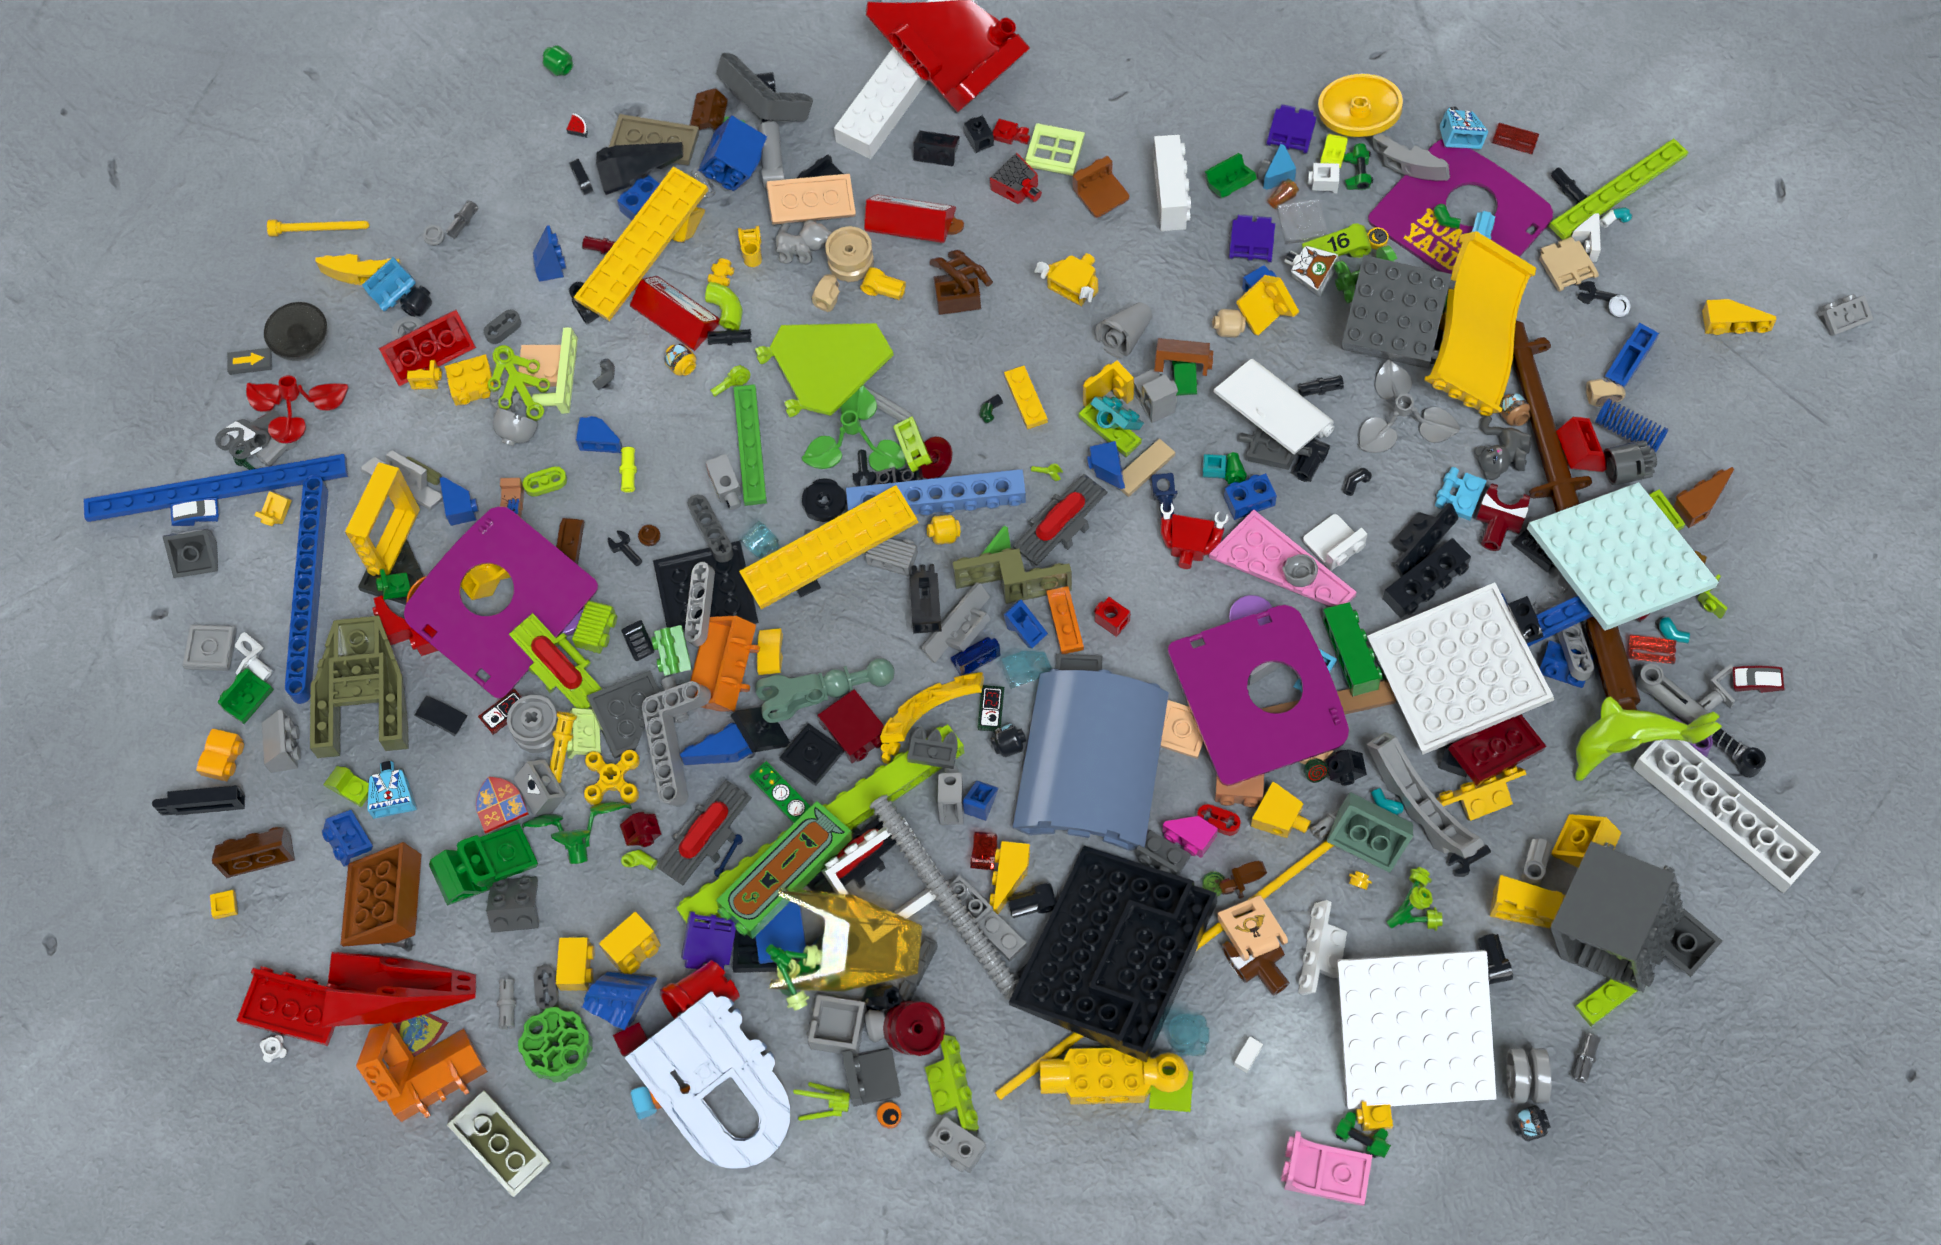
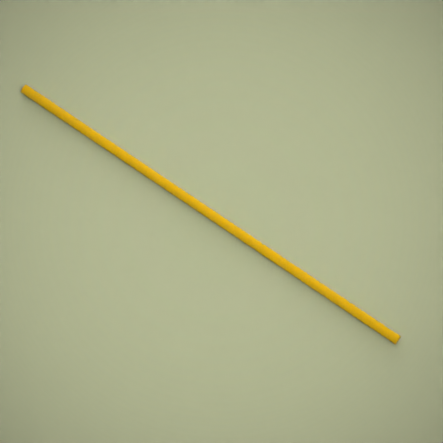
(1207, 936)

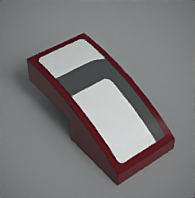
(1758, 678)

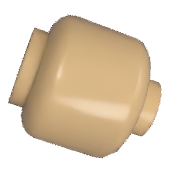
(1228, 323)

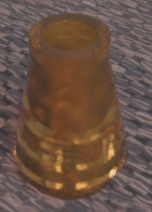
(1284, 192)

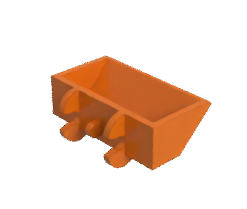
(723, 661)
(438, 1074)

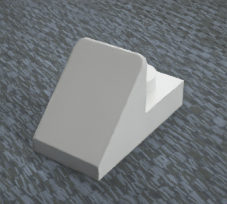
(1590, 235)

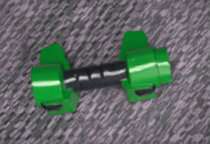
(1359, 157)
(1375, 1146)

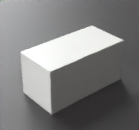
(1248, 1055)

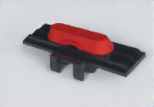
(860, 867)

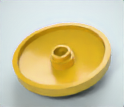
(1360, 105)

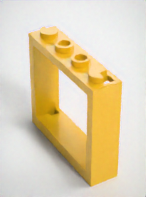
(383, 483)

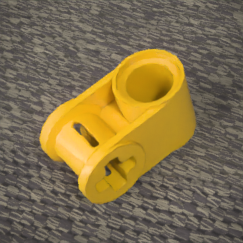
(750, 243)

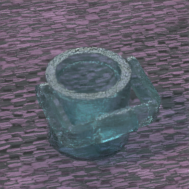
(760, 540)
(1185, 1033)

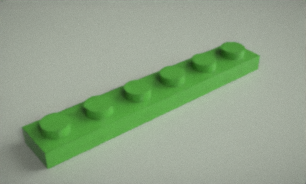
(750, 445)

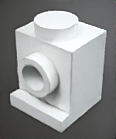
(1324, 177)

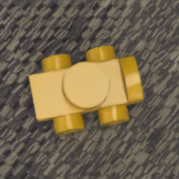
(721, 271)
(888, 750)

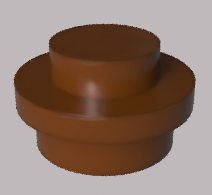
(649, 535)

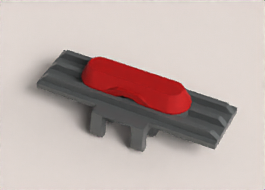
(1060, 520)
(704, 833)

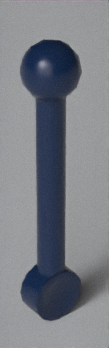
(738, 840)

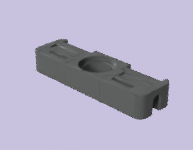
(912, 982)

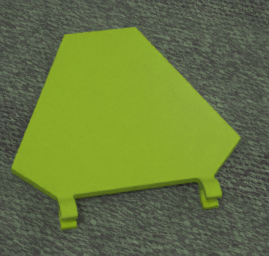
(826, 362)

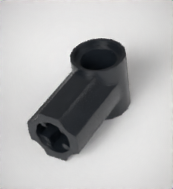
(1307, 465)
(1039, 899)
(1498, 967)
(880, 997)

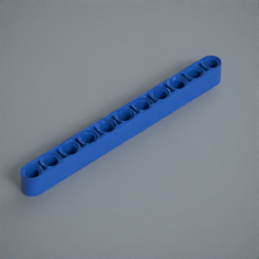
(310, 596)

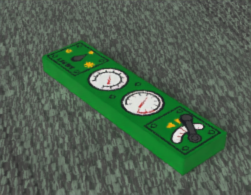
(779, 792)

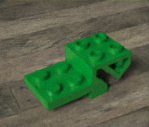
(481, 863)

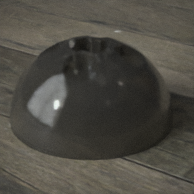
(296, 331)

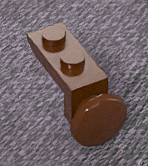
(570, 538)

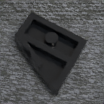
(746, 956)

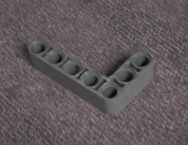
(758, 96)

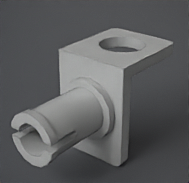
(1718, 693)

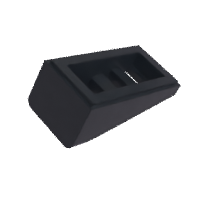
(1539, 559)
(638, 640)

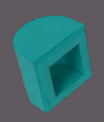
(1214, 466)

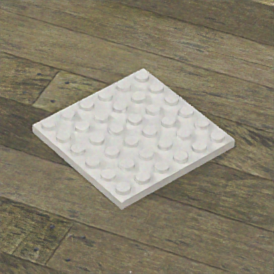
(1459, 668)
(1416, 1029)

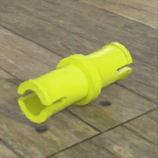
(627, 469)

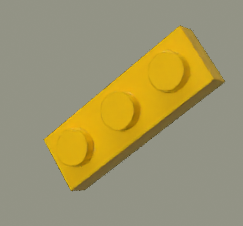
(1025, 397)

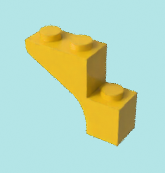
(483, 580)

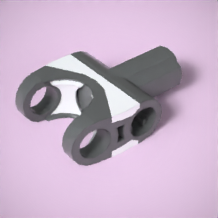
(251, 435)

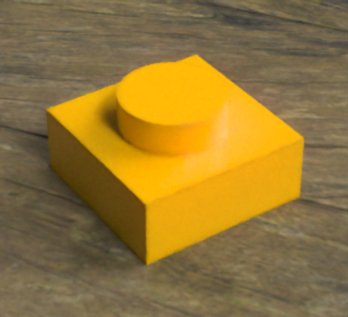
(223, 904)

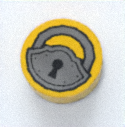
(1378, 237)

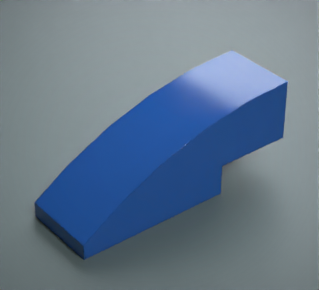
(1632, 355)

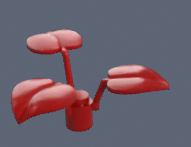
(288, 430)

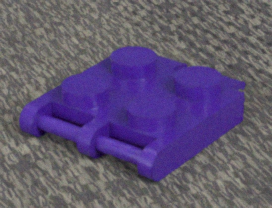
(1292, 128)
(1252, 238)
(707, 941)

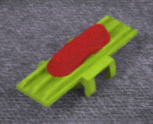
(552, 664)

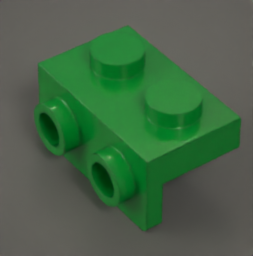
(1229, 176)
(244, 696)

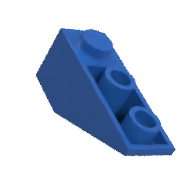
(548, 257)
(722, 747)

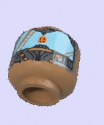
(1515, 409)

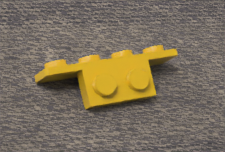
(1485, 797)

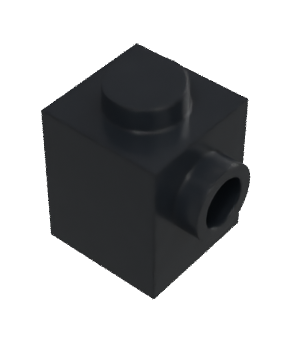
(979, 134)

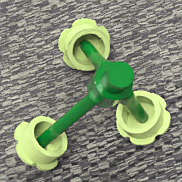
(789, 969)

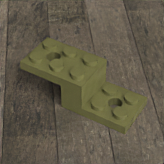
(1009, 569)

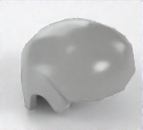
(1300, 570)

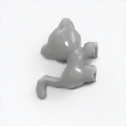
(811, 237)

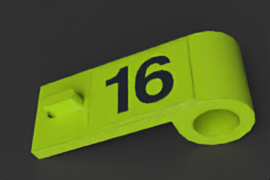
(1348, 240)

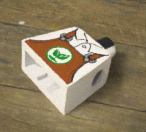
(1312, 268)

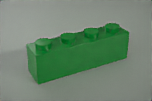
(1351, 649)

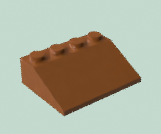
(382, 897)

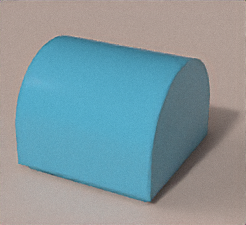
(642, 1102)

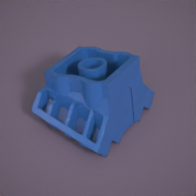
(618, 997)

